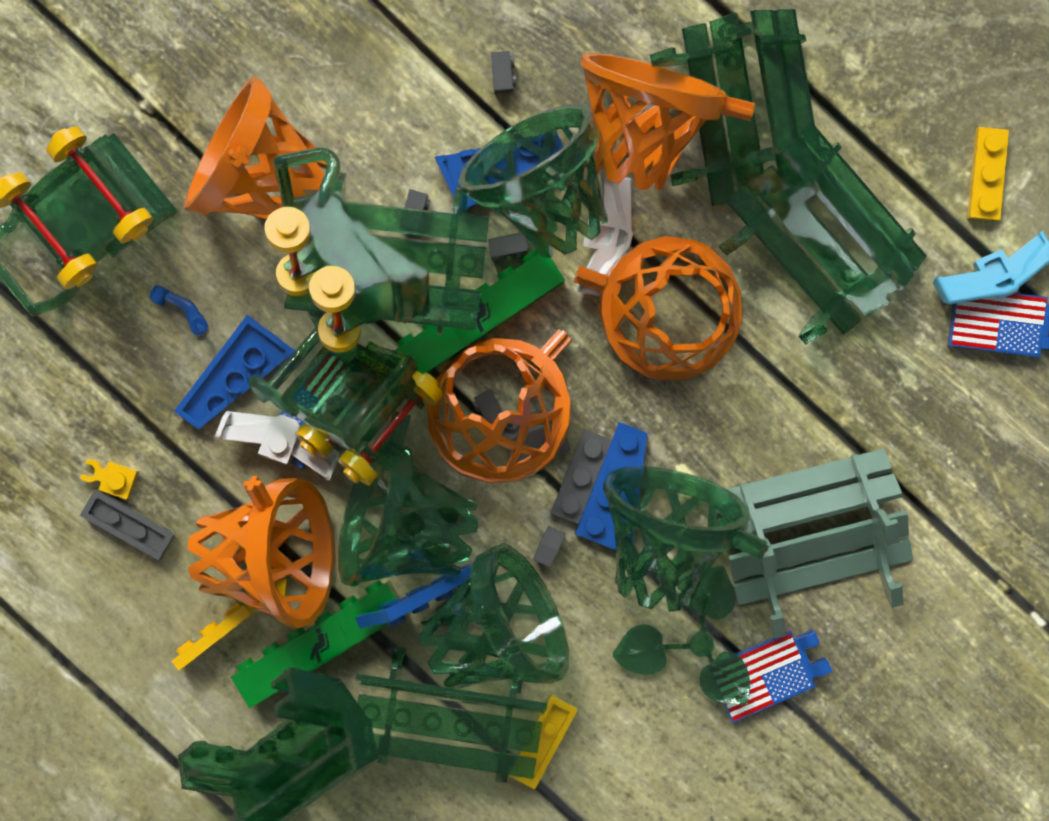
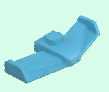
(996, 274)

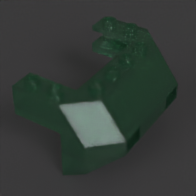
(295, 764)

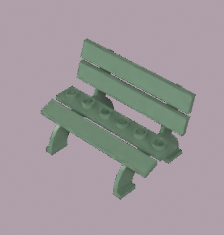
(881, 531)

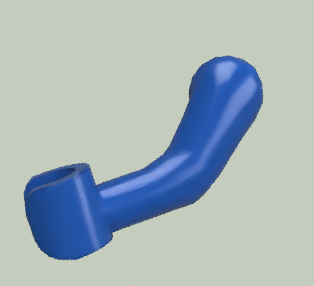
(195, 319)

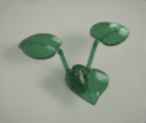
(726, 676)

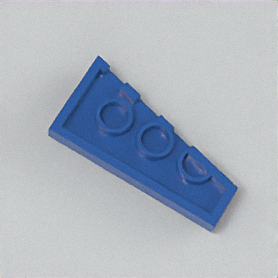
(524, 160)
(247, 353)
(624, 451)
(417, 600)

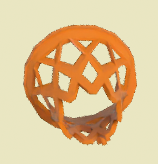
(664, 90)
(238, 136)
(613, 311)
(548, 375)
(259, 537)

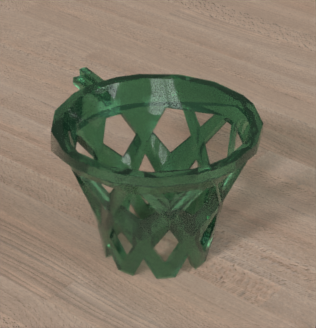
(537, 185)
(404, 494)
(696, 545)
(497, 639)

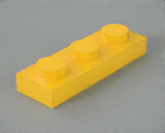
(988, 174)
(212, 634)
(554, 726)

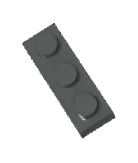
(581, 476)
(127, 524)

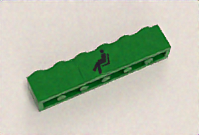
(497, 304)
(312, 646)

